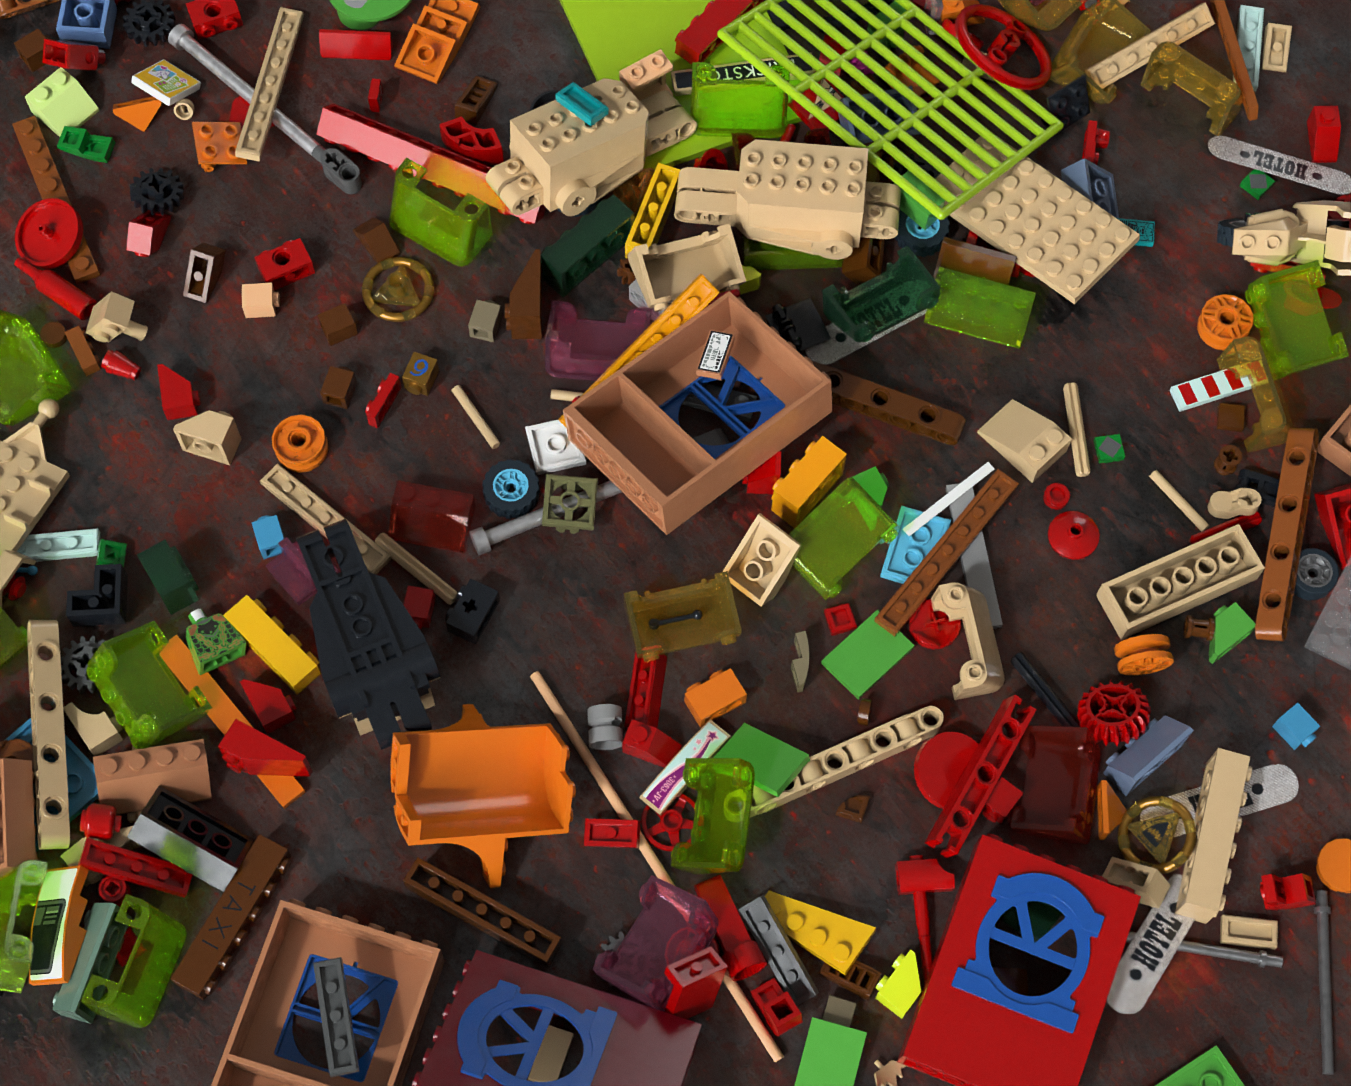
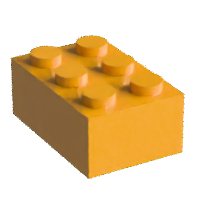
(808, 481)

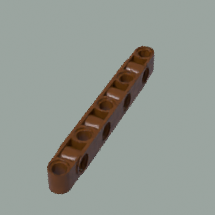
(899, 408)

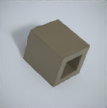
(485, 320)

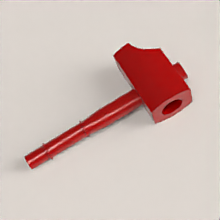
(920, 878)

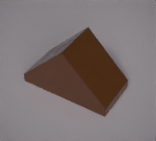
(376, 240)

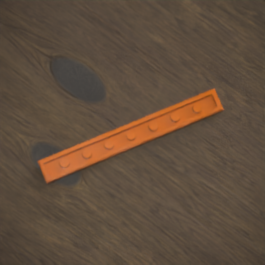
(223, 712)

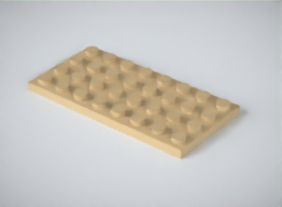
(1043, 223)

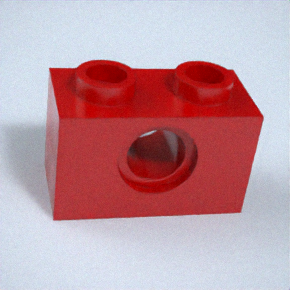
(203, 20)
(297, 268)

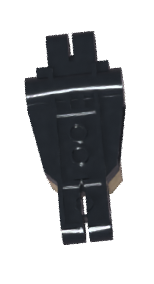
(366, 640)

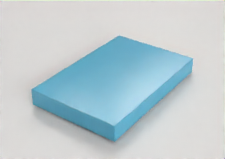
(908, 551)

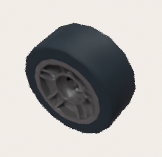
(1324, 570)

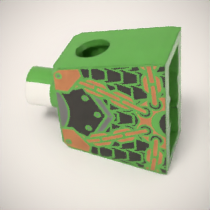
(213, 641)

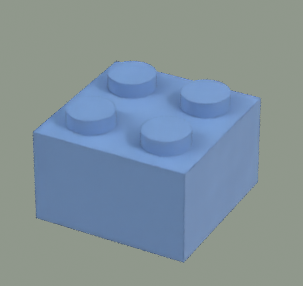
(87, 21)

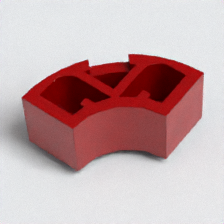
(472, 142)

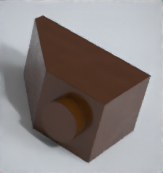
(203, 271)

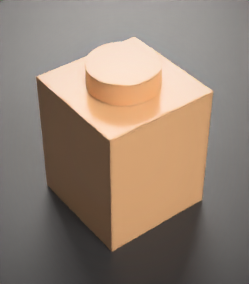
(259, 300)

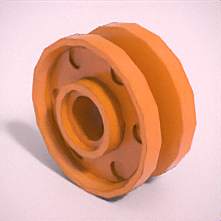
(1228, 309)
(303, 457)
(1143, 654)

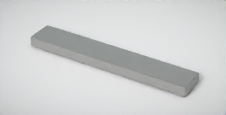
(976, 561)

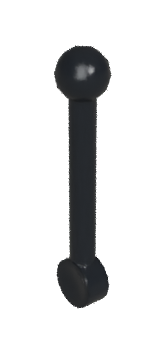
(654, 623)

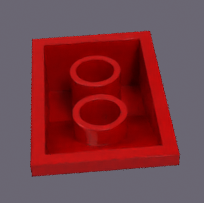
(1335, 515)
(259, 754)

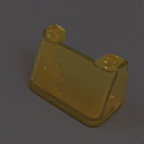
(1095, 36)
(1175, 65)
(1250, 359)
(717, 624)

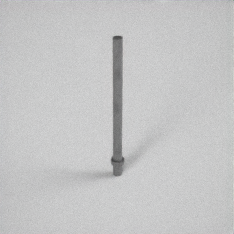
(1322, 911)
(1260, 958)

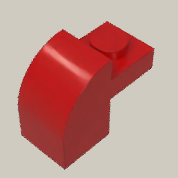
(1287, 891)
(777, 1007)

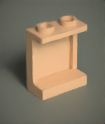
(647, 75)

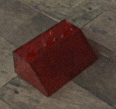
(431, 516)

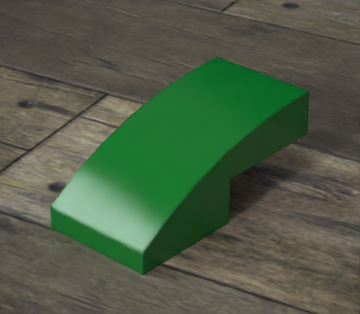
(88, 146)

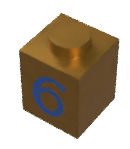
(420, 374)

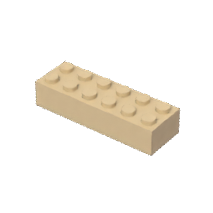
(1179, 581)
(1215, 825)

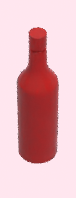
(59, 290)

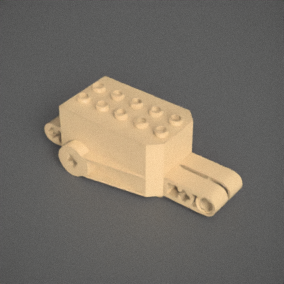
(573, 164)
(793, 198)

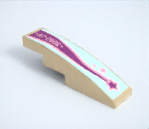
(670, 781)

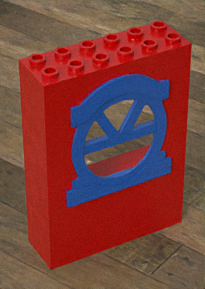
(978, 1029)

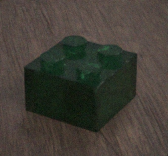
(169, 576)

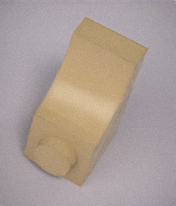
(95, 729)
(1143, 879)

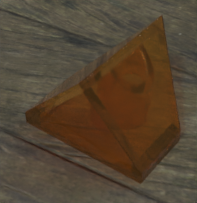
(634, 189)

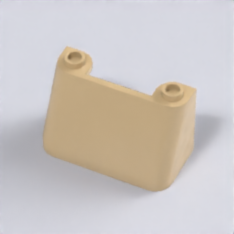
(671, 267)
(985, 671)

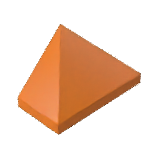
(138, 111)
(1109, 810)

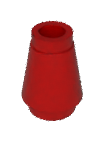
(120, 365)

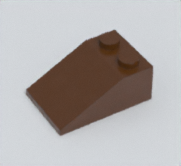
(525, 306)

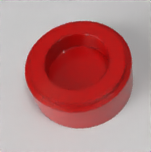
(1056, 496)

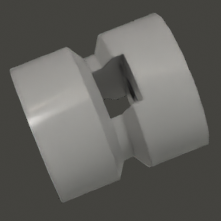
(605, 730)

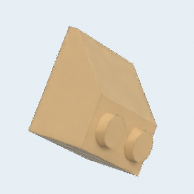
(209, 436)

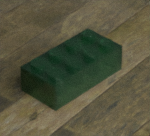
(587, 245)

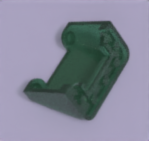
(883, 300)

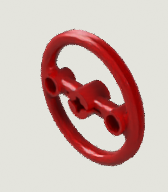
(995, 59)

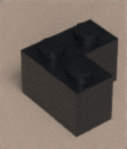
(105, 603)

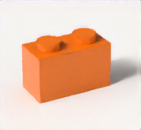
(715, 696)

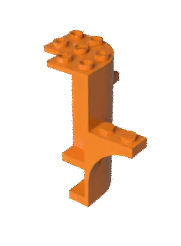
(481, 786)

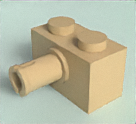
(112, 318)

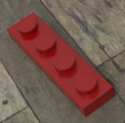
(134, 867)

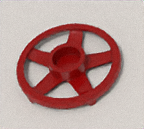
(670, 821)

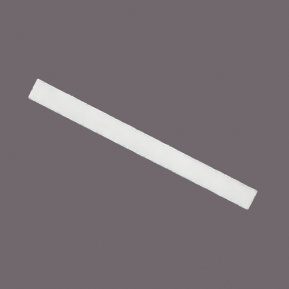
(948, 499)

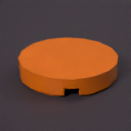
(1335, 865)

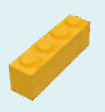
(654, 208)
(272, 644)

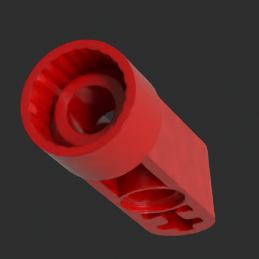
(739, 951)

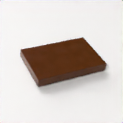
(975, 261)

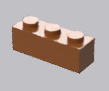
(83, 350)

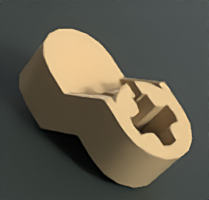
(1234, 503)

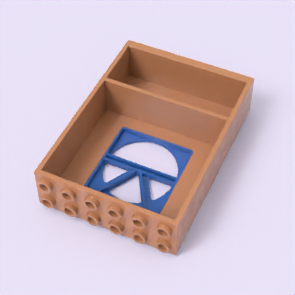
(633, 426)
(394, 967)

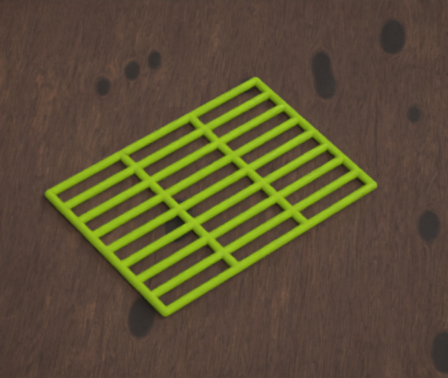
(910, 120)

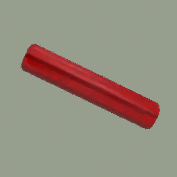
(1244, 521)

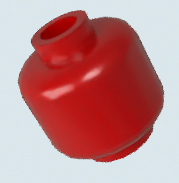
(100, 822)

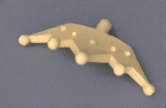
(888, 1073)

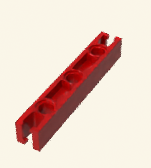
(971, 792)

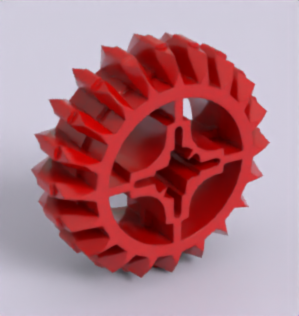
(1114, 706)

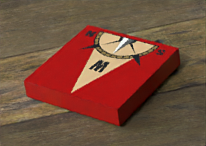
(808, 118)

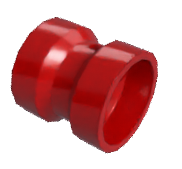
(117, 893)

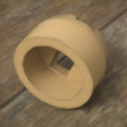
(179, 109)

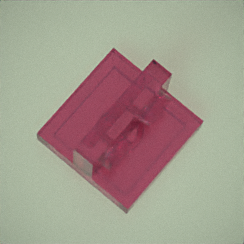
(292, 572)

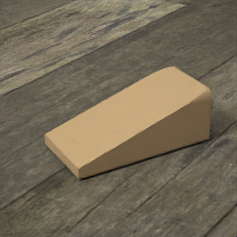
(1276, 47)

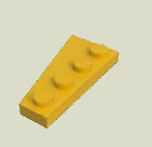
(821, 932)

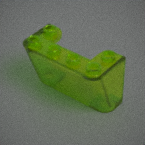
(434, 226)
(1294, 320)
(142, 687)
(720, 815)
(147, 970)

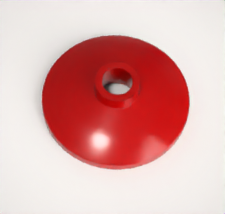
(1071, 545)

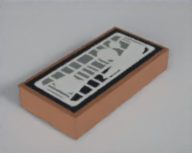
(715, 354)

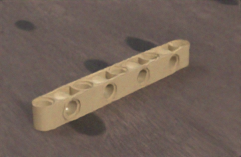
(48, 735)
(854, 756)

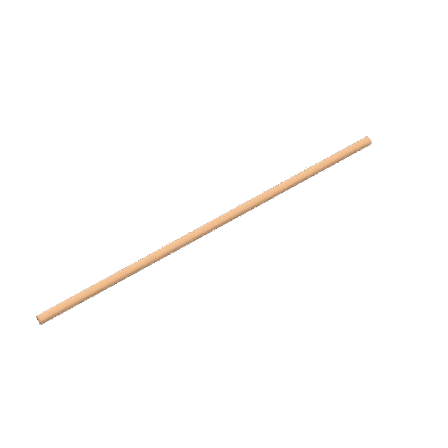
(646, 849)

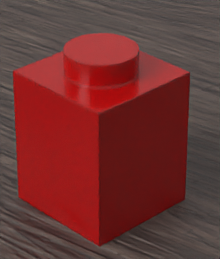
(420, 605)
(1001, 801)

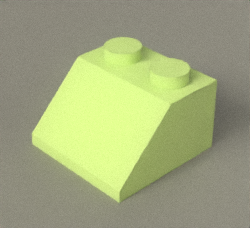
(61, 102)

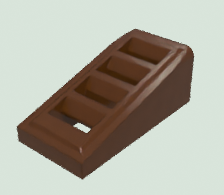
(470, 112)
(854, 987)

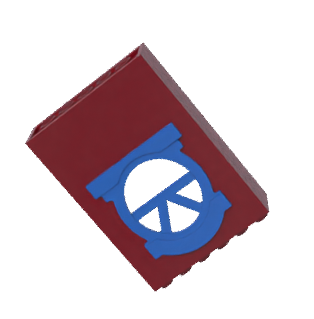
(620, 1037)

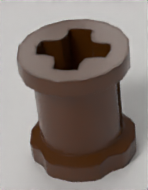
(1234, 459)
(1199, 628)

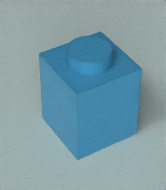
(268, 535)
(1296, 727)

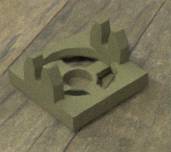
(570, 484)

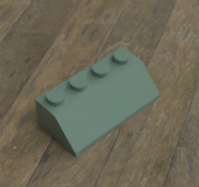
(95, 957)

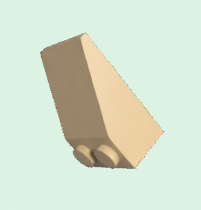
(1025, 439)
(762, 561)

